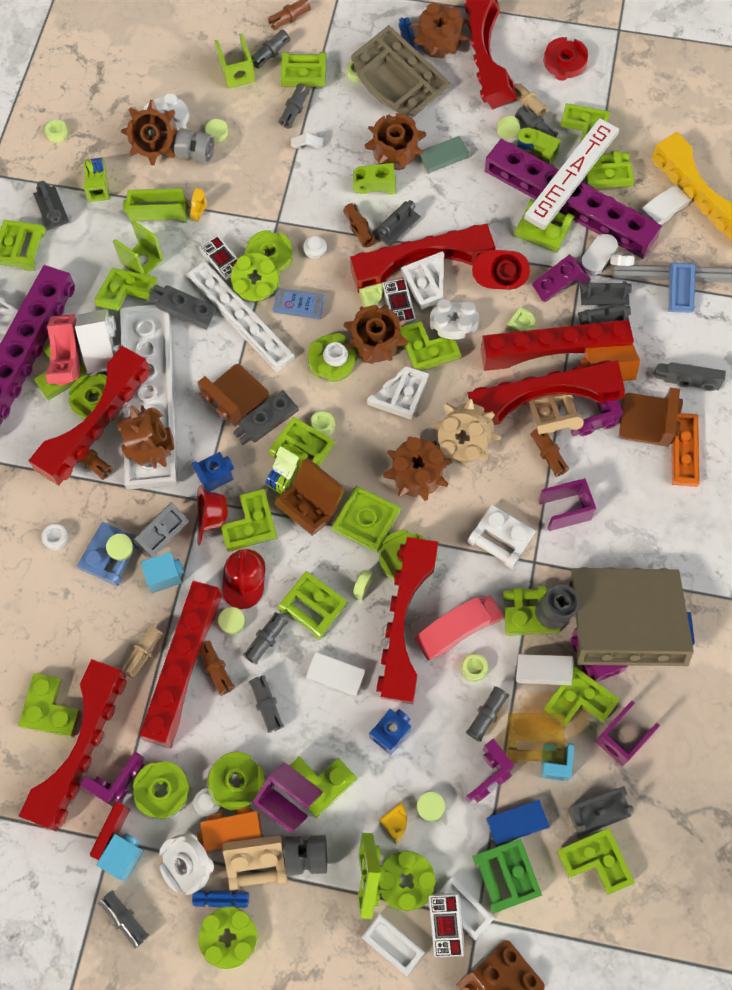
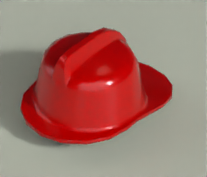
(501, 269)
(211, 511)
(243, 579)

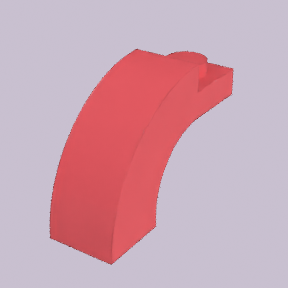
(65, 350)
(458, 625)

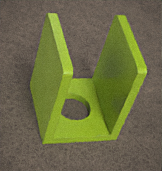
(230, 70)
(147, 245)

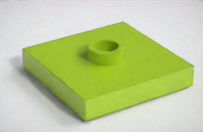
(366, 519)

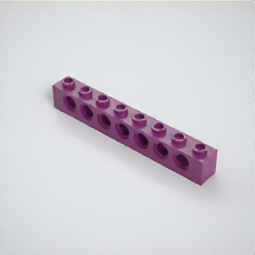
(532, 176)
(26, 322)

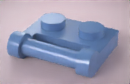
(97, 560)

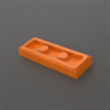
(686, 452)

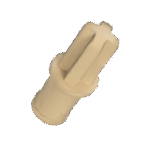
(530, 100)
(142, 652)

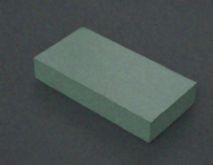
(444, 154)

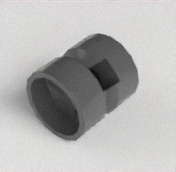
(557, 606)
(316, 855)

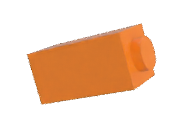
(626, 356)
(222, 829)

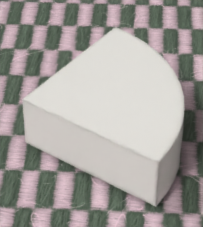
(306, 139)

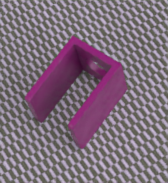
(567, 490)
(616, 751)
(278, 806)

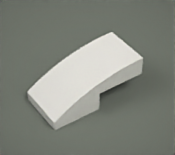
(666, 204)

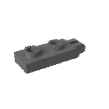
(183, 305)
(690, 375)
(266, 418)

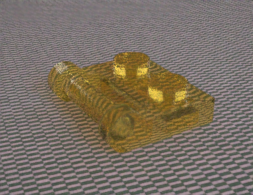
(536, 728)

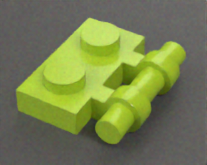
(613, 174)
(521, 619)

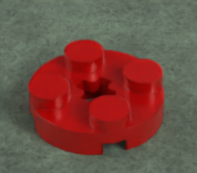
(565, 68)

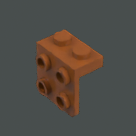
(233, 394)
(651, 418)
(311, 498)
(502, 971)

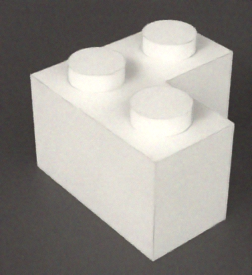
(95, 339)

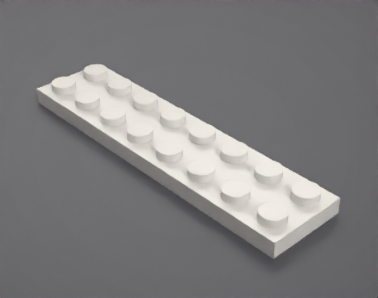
(148, 334)

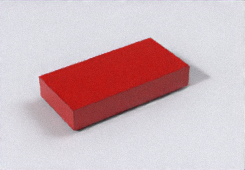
(111, 827)

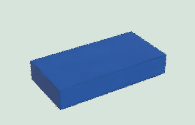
(517, 822)

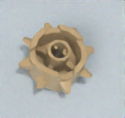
(479, 429)

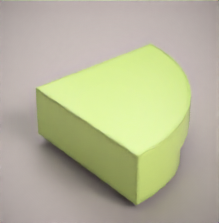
(371, 295)

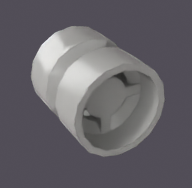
(194, 146)

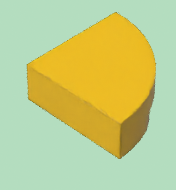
(197, 204)
(395, 822)

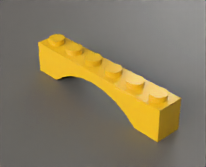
(676, 160)

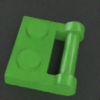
(516, 873)

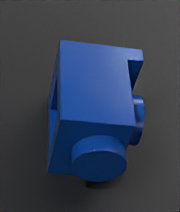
(212, 478)
(390, 740)

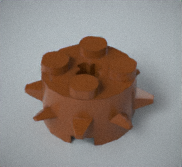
(439, 30)
(139, 137)
(395, 140)
(375, 334)
(146, 437)
(427, 477)

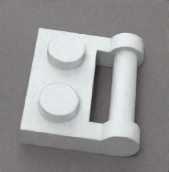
(505, 530)

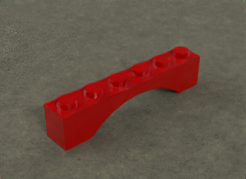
(495, 80)
(458, 245)
(512, 348)
(596, 382)
(60, 454)
(399, 675)
(169, 695)
(49, 800)

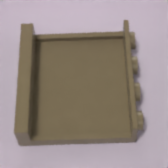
(631, 617)

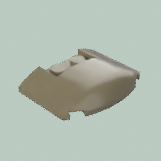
(398, 73)

